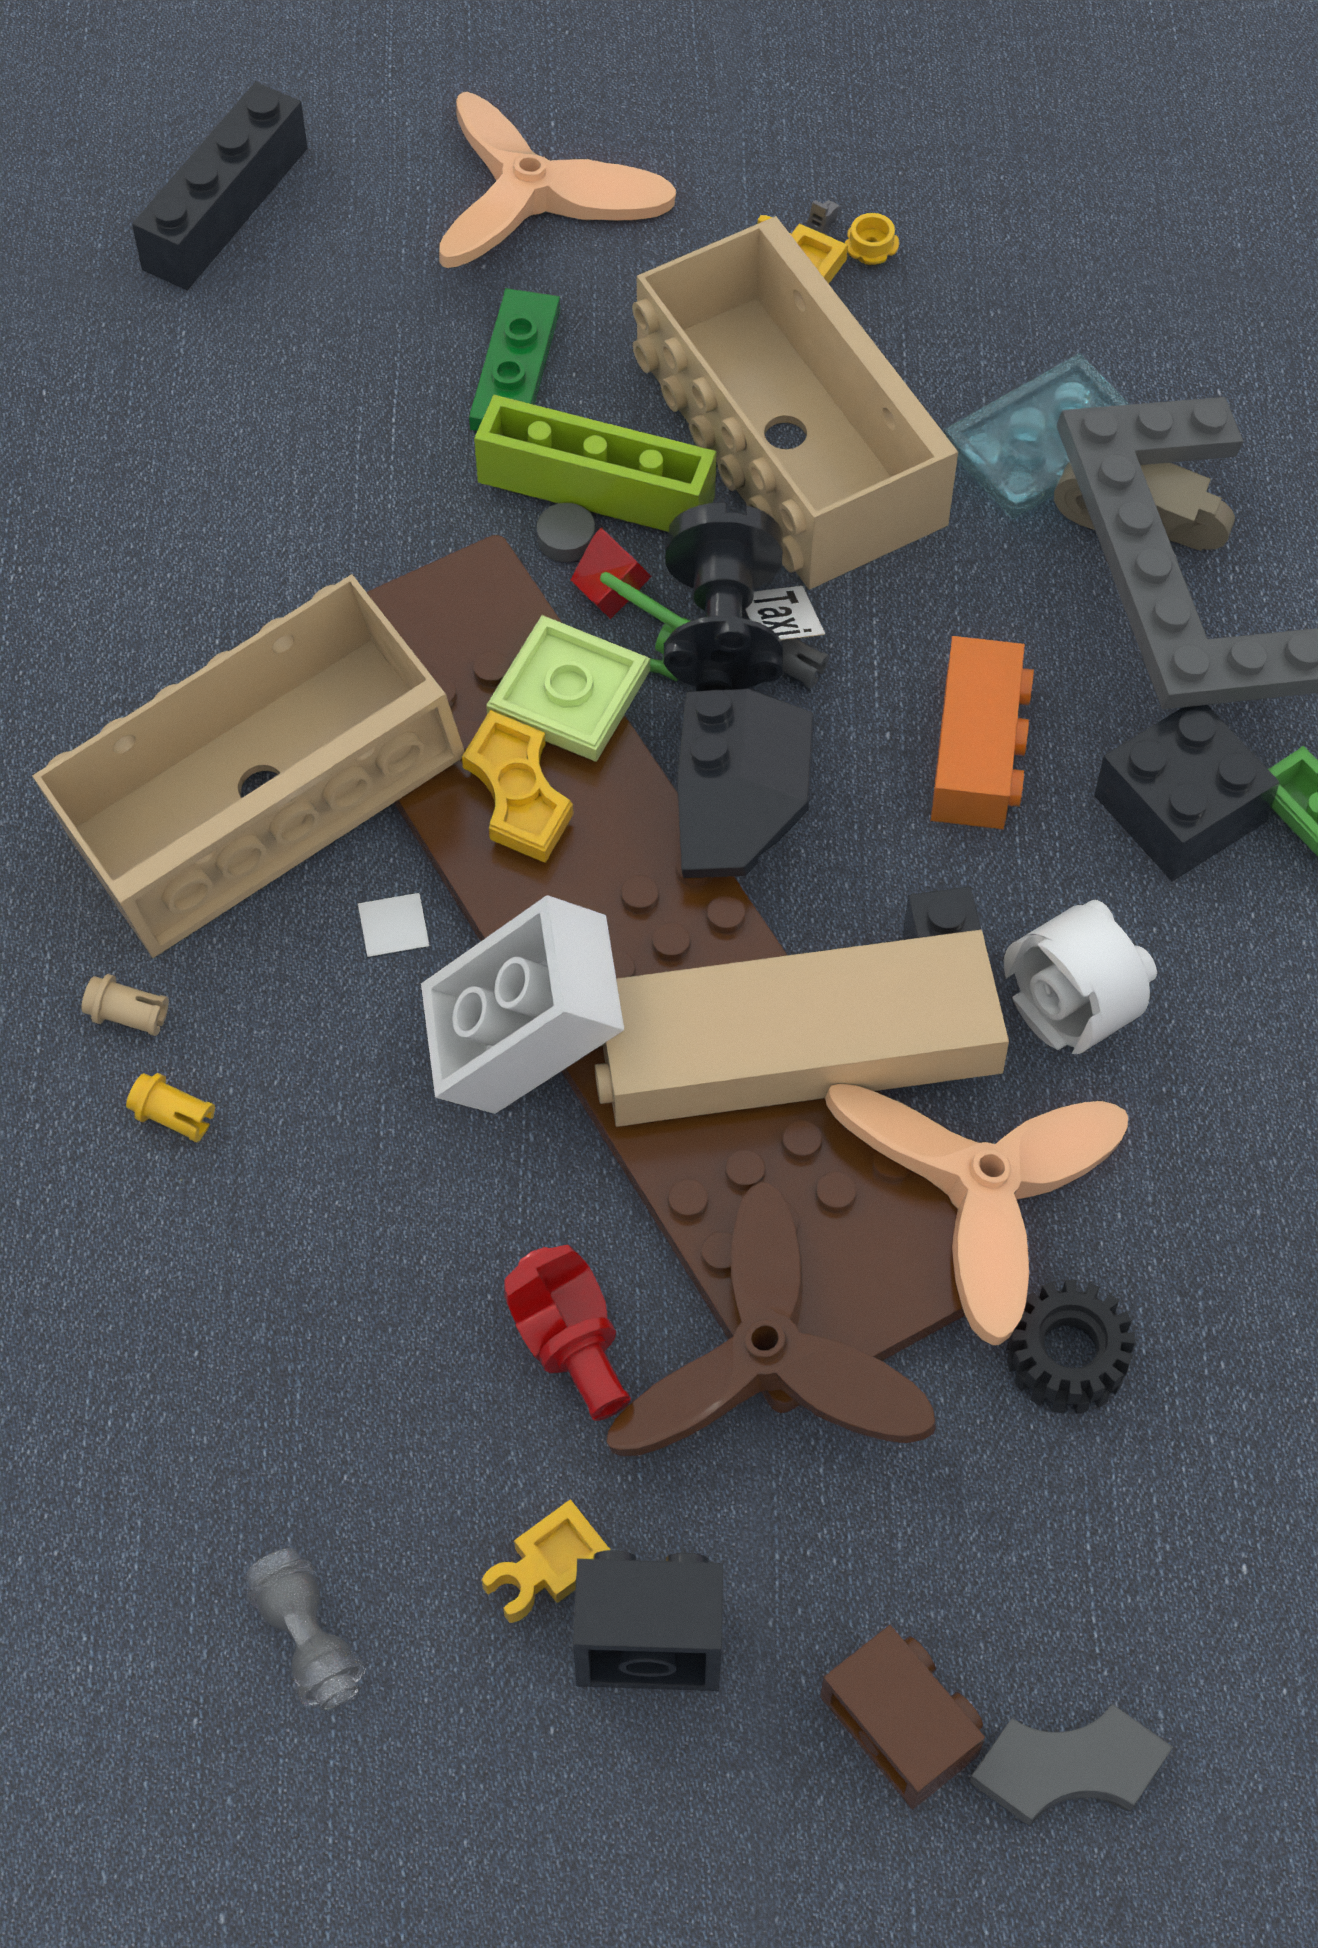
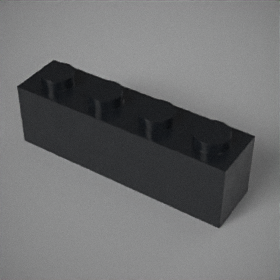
(220, 186)

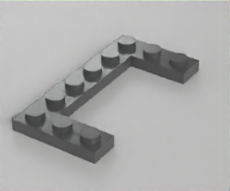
(1184, 665)

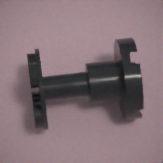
(723, 561)

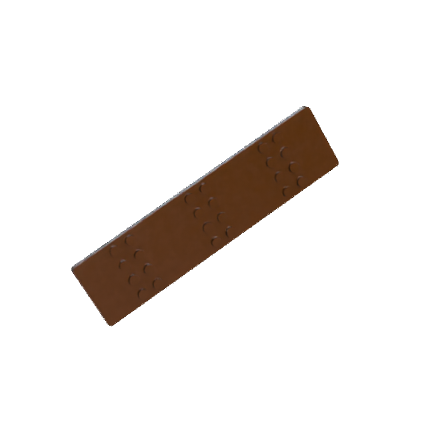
(865, 1225)

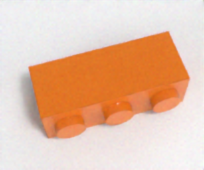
(981, 733)

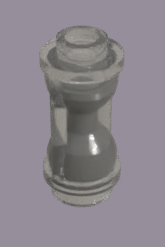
(289, 1601)

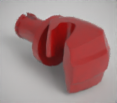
(567, 1324)

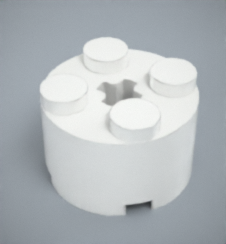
(1079, 977)

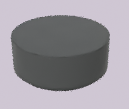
(565, 531)

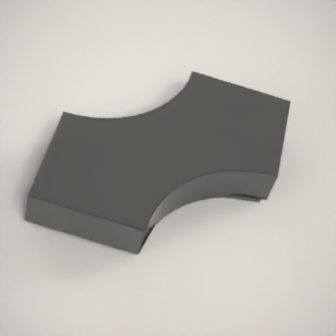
(1102, 1761)

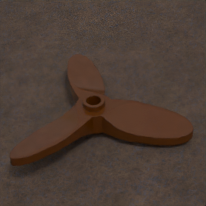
(773, 1355)

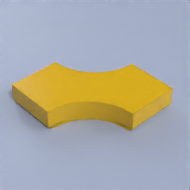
(527, 809)

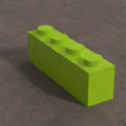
(591, 464)

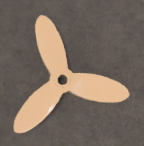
(535, 185)
(985, 1185)

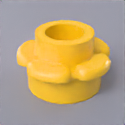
(872, 239)

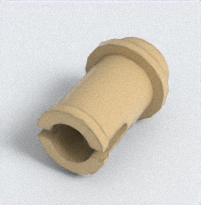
(124, 1005)

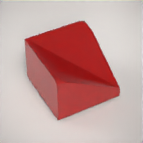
(607, 556)

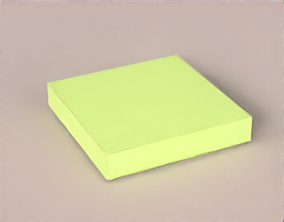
(570, 686)

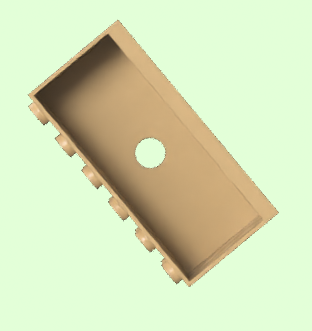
(763, 340)
(313, 696)

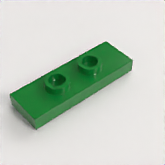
(516, 350)

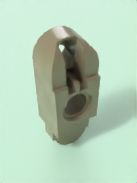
(1181, 498)

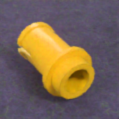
(169, 1106)

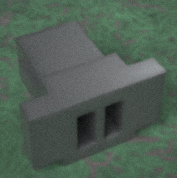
(822, 215)

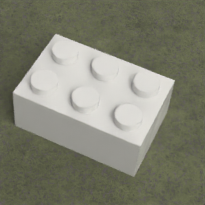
(521, 1005)

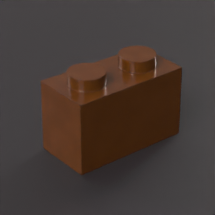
(903, 1715)

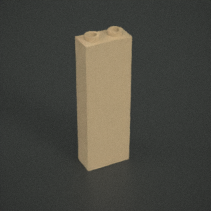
(802, 1024)

